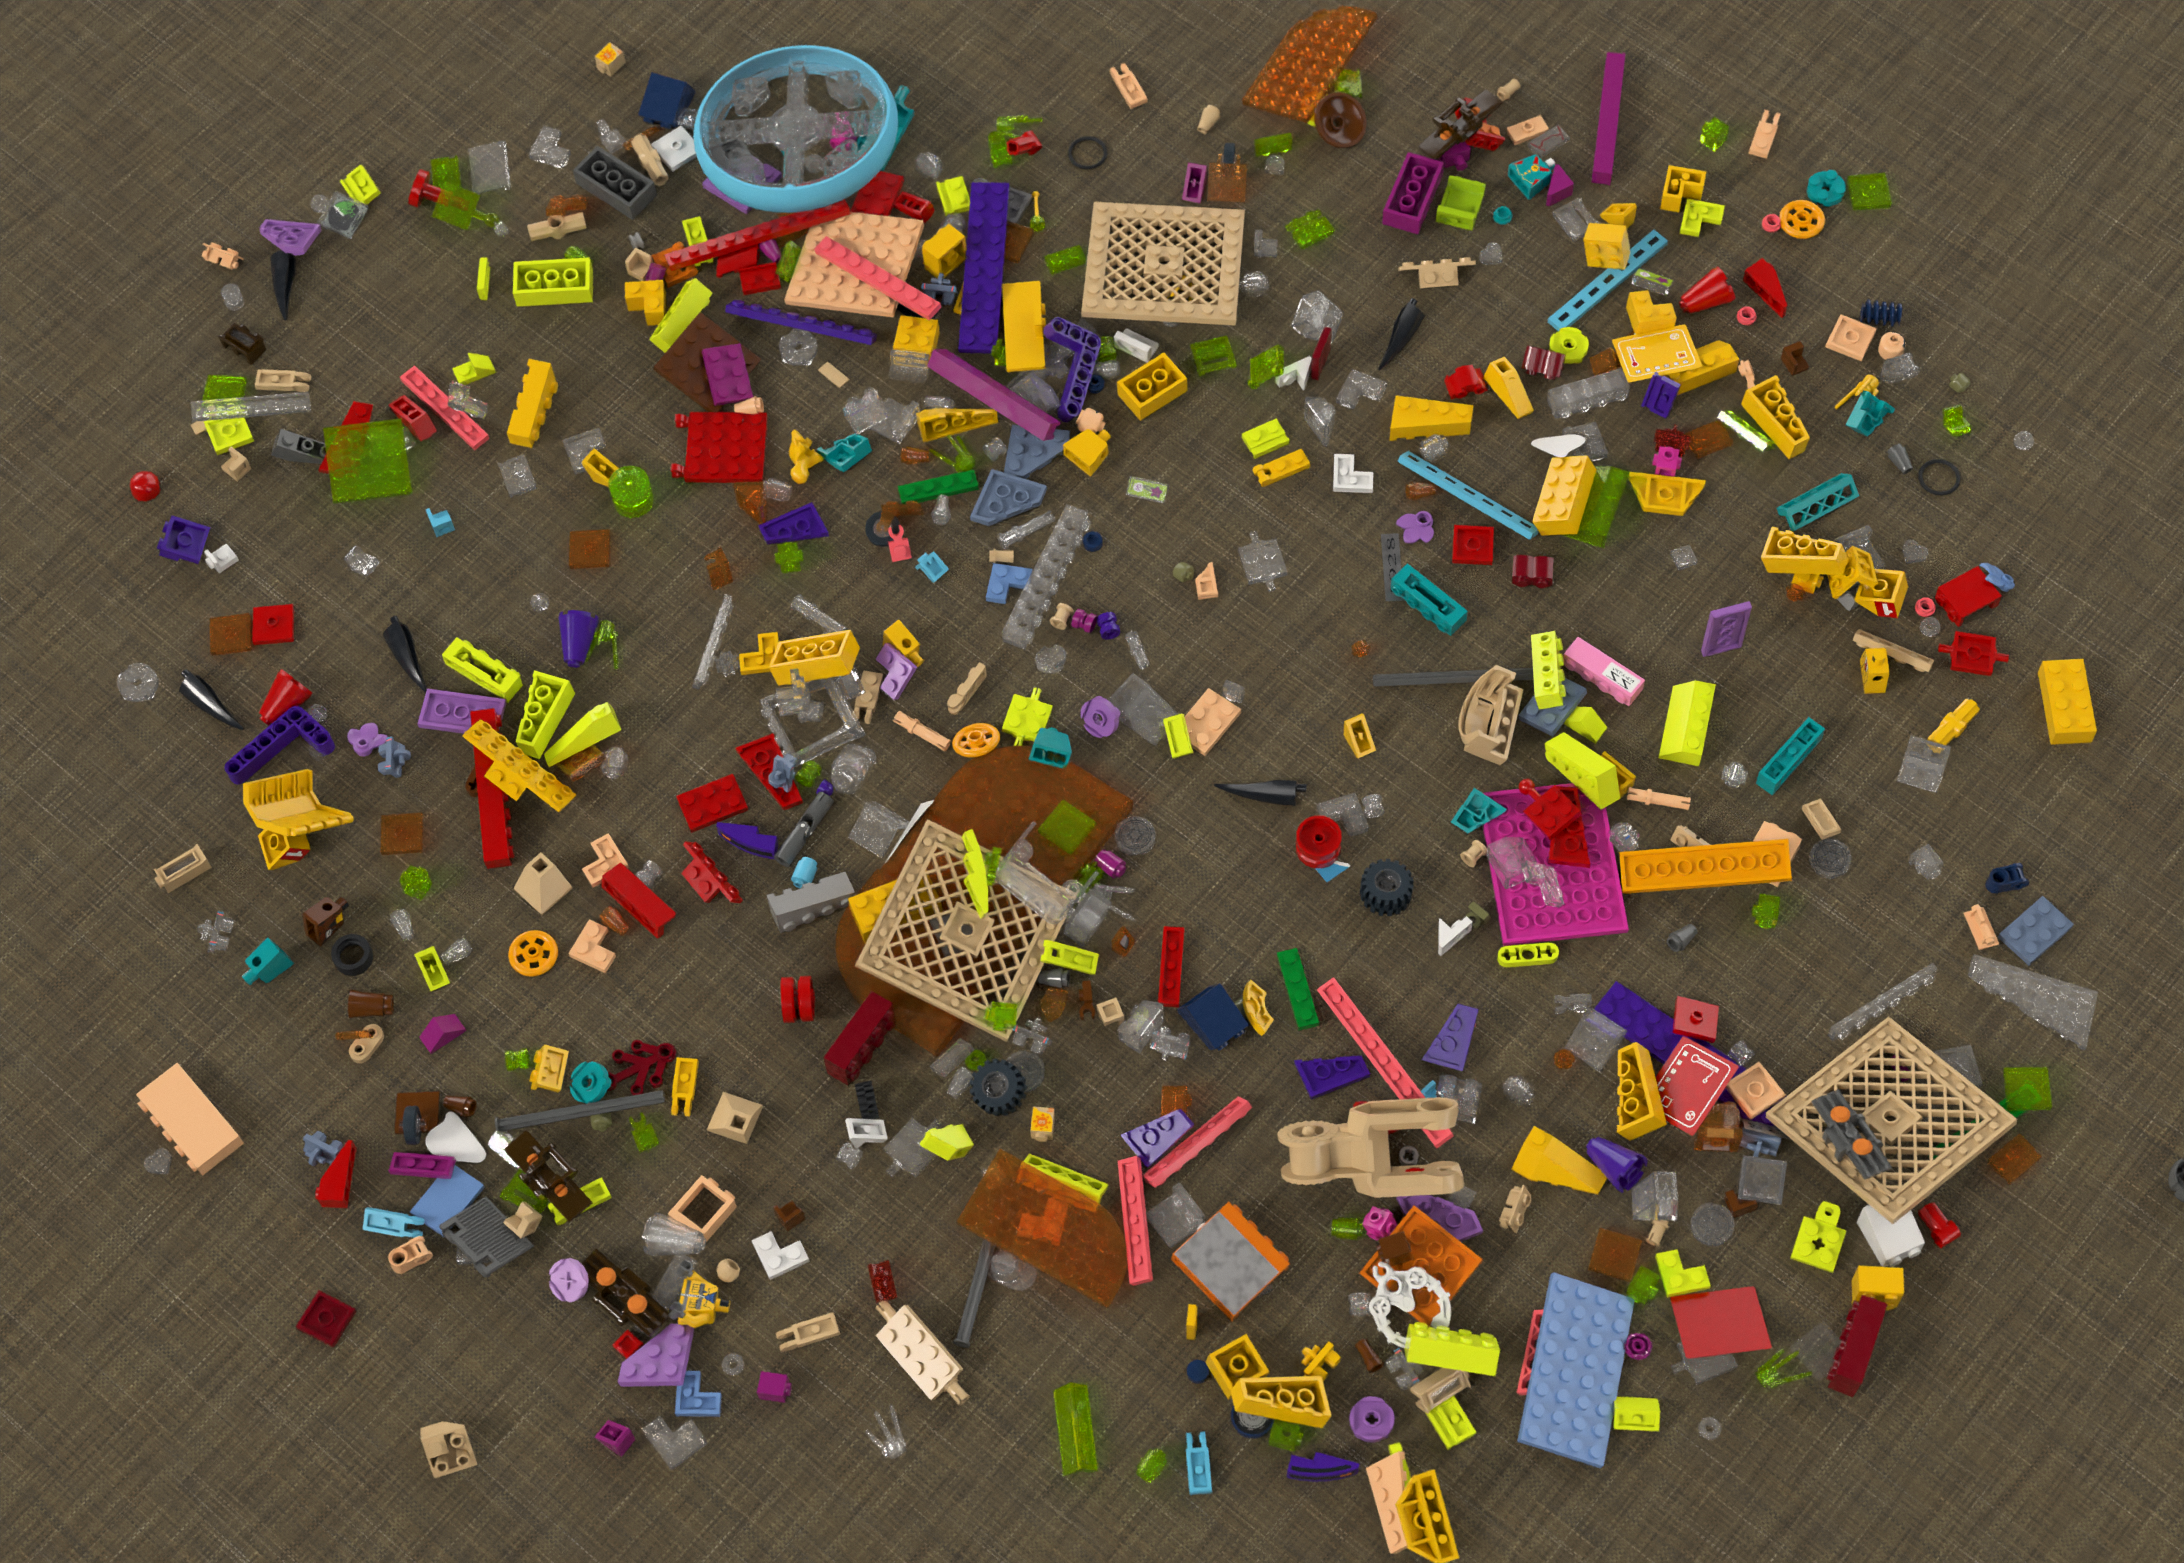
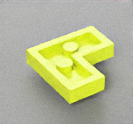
(1699, 212)
(1680, 1281)

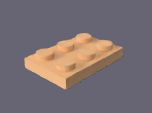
(1210, 720)

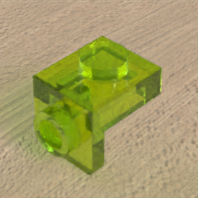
(999, 353)
(1954, 421)

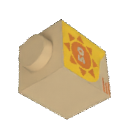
(610, 59)
(1042, 1123)

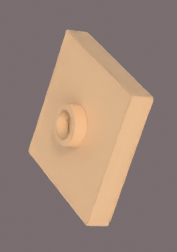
(1851, 337)
(1755, 1090)

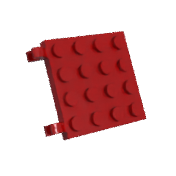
(723, 447)

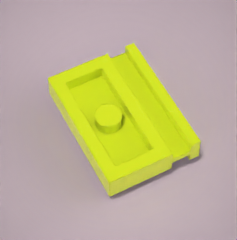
(360, 185)
(954, 195)
(1265, 438)
(1451, 1423)

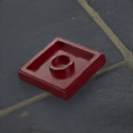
(1321, 353)
(325, 1318)

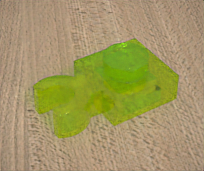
(992, 862)
(644, 1134)

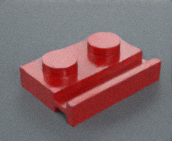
(759, 278)

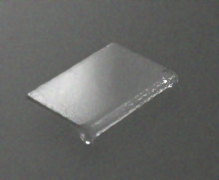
(489, 167)

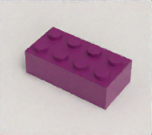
(1413, 193)

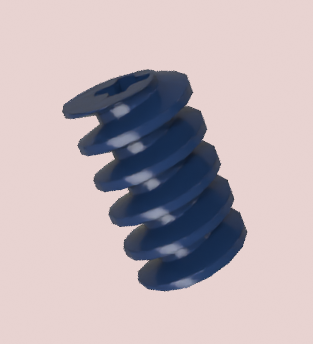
(1881, 312)

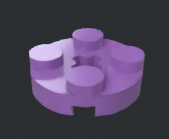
(1108, 713)
(1381, 1411)

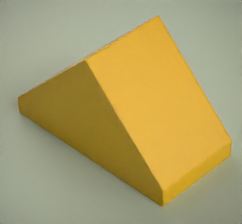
(1620, 214)
(599, 467)
(1358, 736)

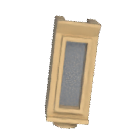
(182, 869)
(1439, 1387)

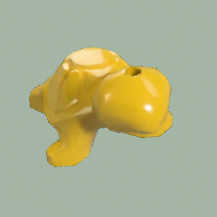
(802, 457)

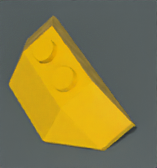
(1426, 1519)

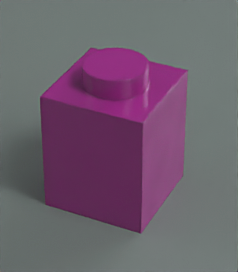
(773, 1387)

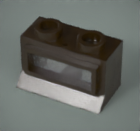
(243, 342)

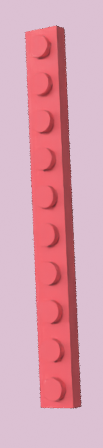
(1376, 1050)

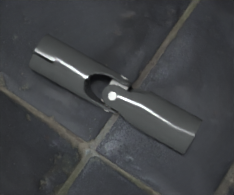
(797, 838)

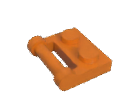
(674, 277)

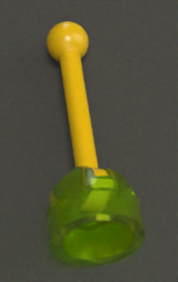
(1036, 218)

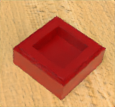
(627, 1344)

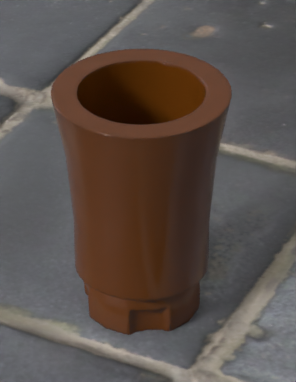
(369, 1004)

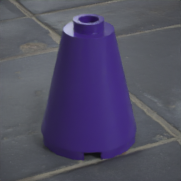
(576, 635)
(1616, 1162)

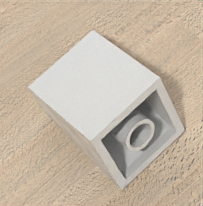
(1889, 1240)

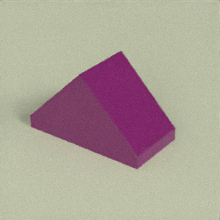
(1195, 182)
(1560, 186)
(441, 1031)
(615, 1437)

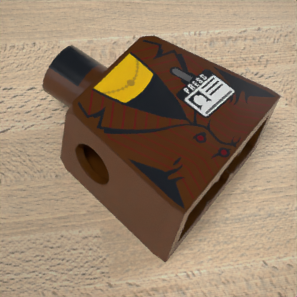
(324, 919)

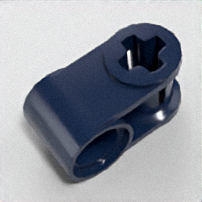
(2010, 877)

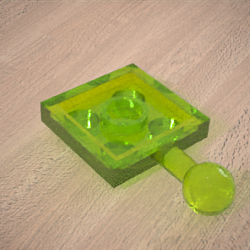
(458, 207)

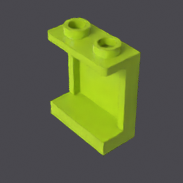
(1461, 203)

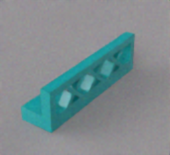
(1818, 493)

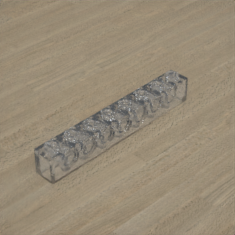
(1070, 518)

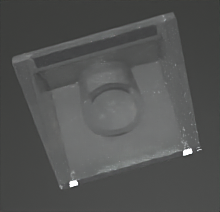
(1761, 1180)

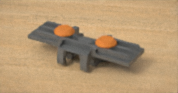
(1842, 1132)

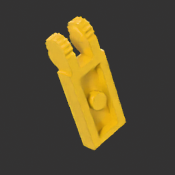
(684, 1084)

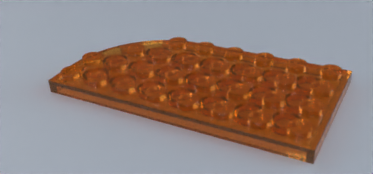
(1309, 62)
(1048, 1227)

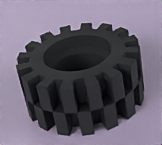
(866, 1100)

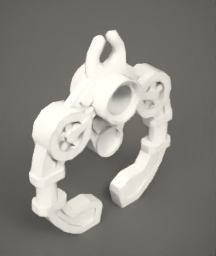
(1403, 1298)

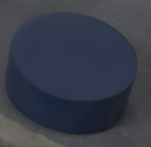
(1092, 541)
(1197, 1371)

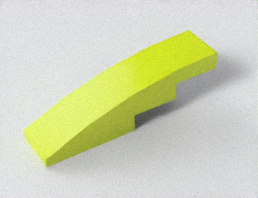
(976, 880)

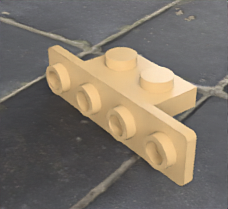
(1438, 274)

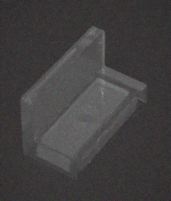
(909, 366)

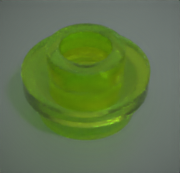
(973, 1065)

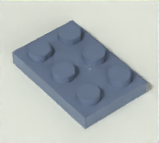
(1551, 719)
(2035, 930)

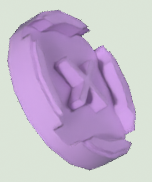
(568, 1280)

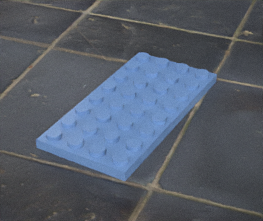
(1576, 1370)

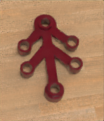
(642, 1064)

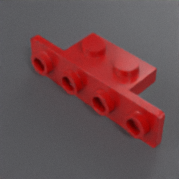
(706, 877)

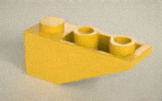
(1508, 386)

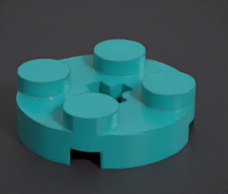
(1828, 179)
(599, 1084)

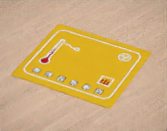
(1658, 351)

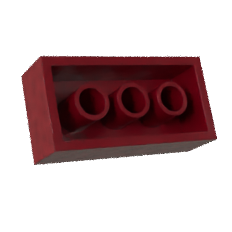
(860, 1038)
(1856, 1345)

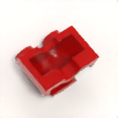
(1465, 380)

